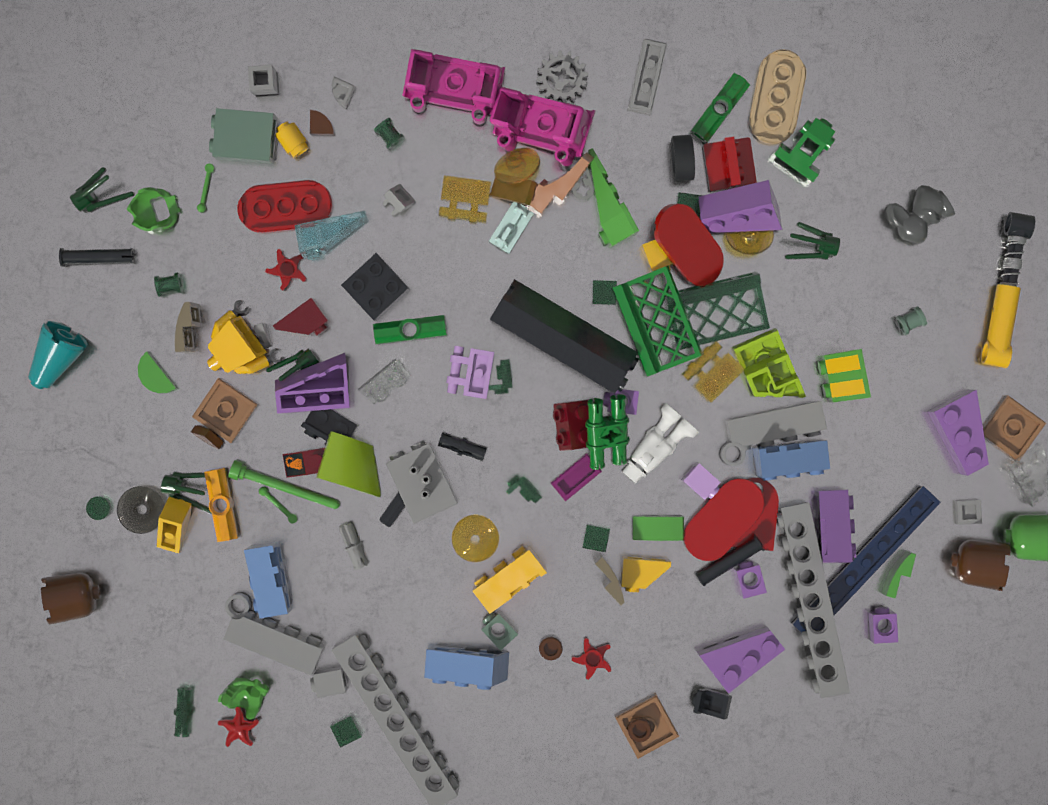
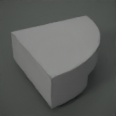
(342, 91)
(262, 332)

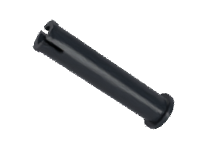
(96, 256)
(730, 560)

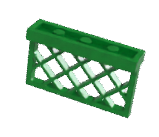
(638, 323)

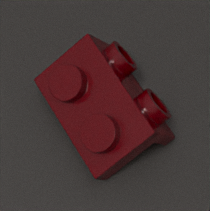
(570, 424)

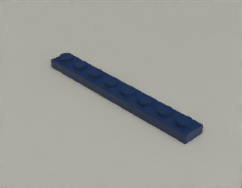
(876, 553)

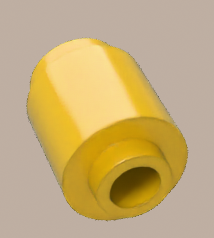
(291, 139)

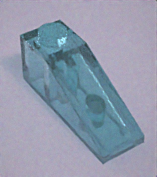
(324, 235)

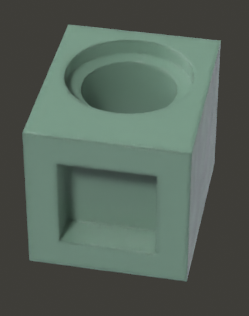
(503, 639)

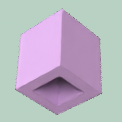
(701, 481)

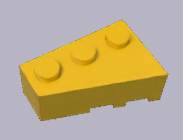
(508, 578)

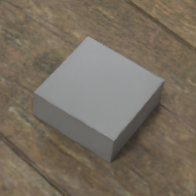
(968, 511)

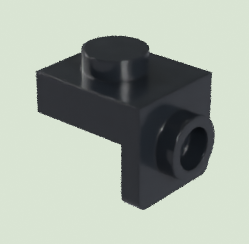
(711, 703)

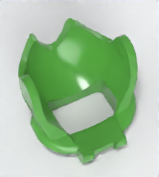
(144, 212)
(244, 695)

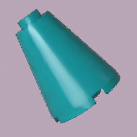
(54, 353)

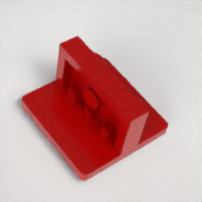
(729, 163)

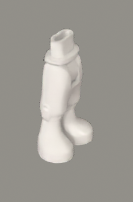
(654, 447)

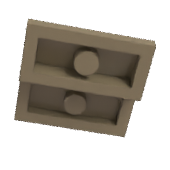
(188, 318)
(611, 583)

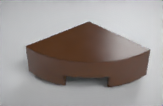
(320, 124)
(207, 436)

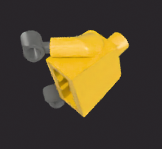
(236, 346)

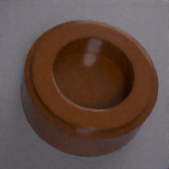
(550, 648)
(639, 729)

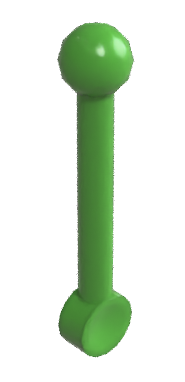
(209, 168)
(292, 518)

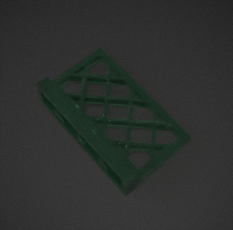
(719, 289)

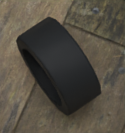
(683, 158)

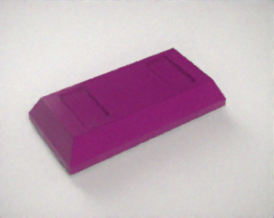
(575, 478)

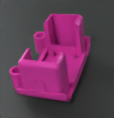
(452, 83)
(540, 124)

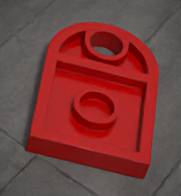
(766, 525)

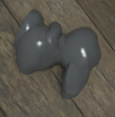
(927, 208)

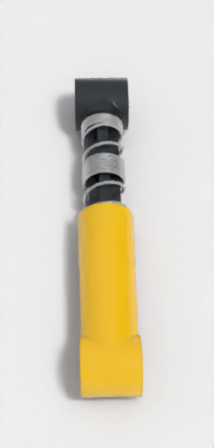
(998, 348)

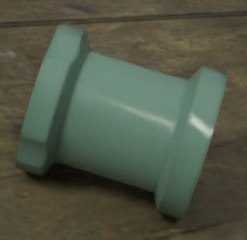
(911, 320)

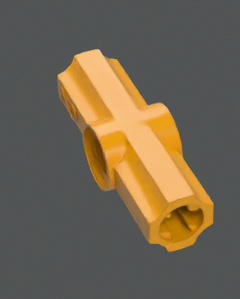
(217, 489)

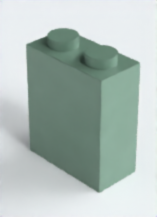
(243, 136)

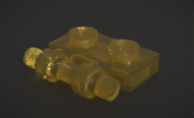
(465, 191)
(718, 377)

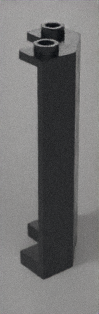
(565, 336)

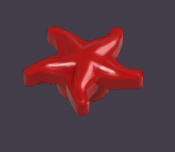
(286, 269)
(593, 658)
(238, 727)

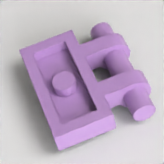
(477, 374)

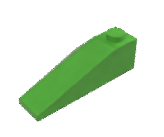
(613, 217)

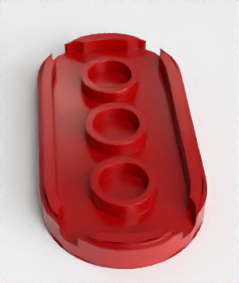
(284, 205)
(688, 244)
(724, 519)

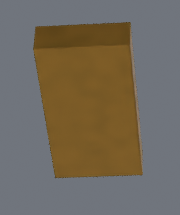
(518, 192)

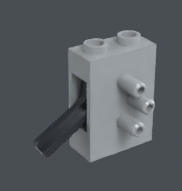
(419, 483)

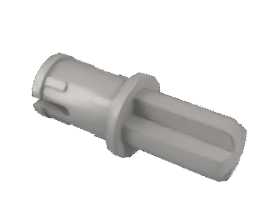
(353, 546)

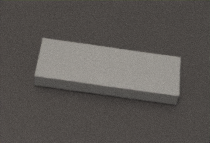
(647, 76)

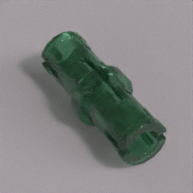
(183, 712)

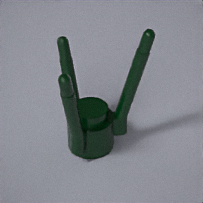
(84, 198)
(826, 244)
(303, 360)
(174, 486)

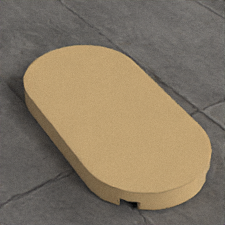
(777, 97)

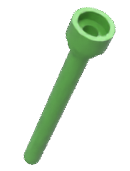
(240, 471)

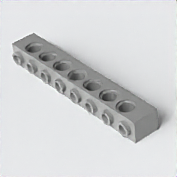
(837, 683)
(434, 793)

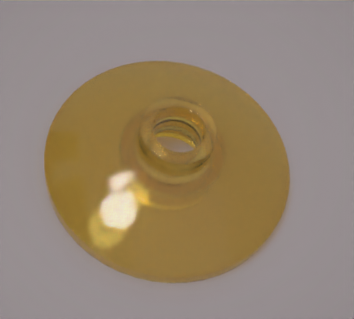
(517, 165)
(757, 244)
(478, 526)

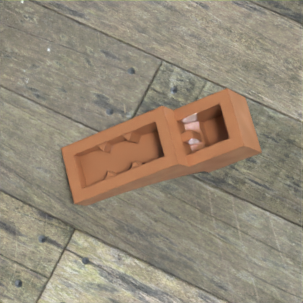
(559, 187)

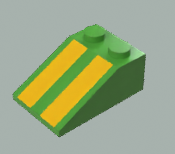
(844, 376)

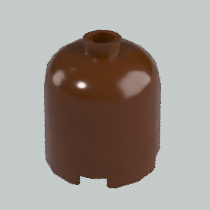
(982, 564)
(69, 597)

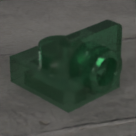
(504, 373)
(528, 490)

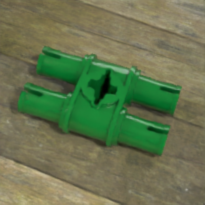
(607, 431)

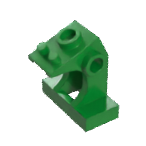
(818, 131)

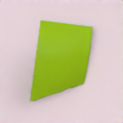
(768, 366)
(349, 464)

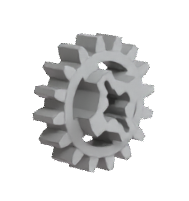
(572, 79)

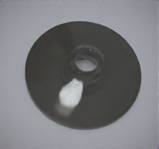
(129, 513)

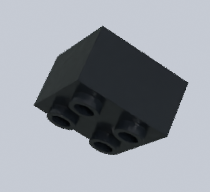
(375, 287)

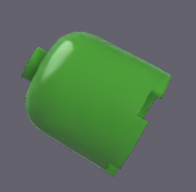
(1028, 537)

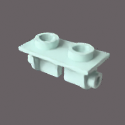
(511, 227)

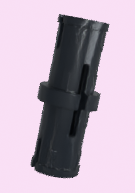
(462, 446)

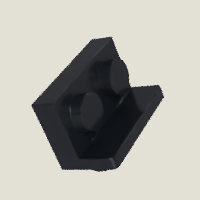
(322, 422)

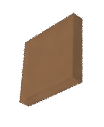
(225, 410)
(1012, 427)
(662, 727)

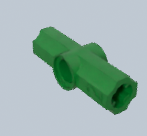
(729, 96)
(394, 331)

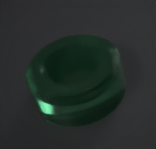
(98, 508)

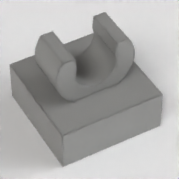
(398, 198)

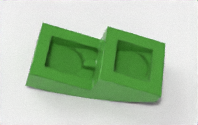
(658, 528)
(902, 566)

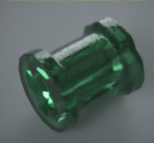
(389, 133)
(168, 284)

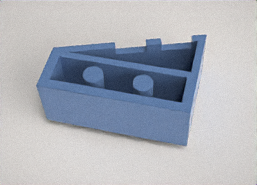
(791, 459)
(267, 579)
(466, 667)

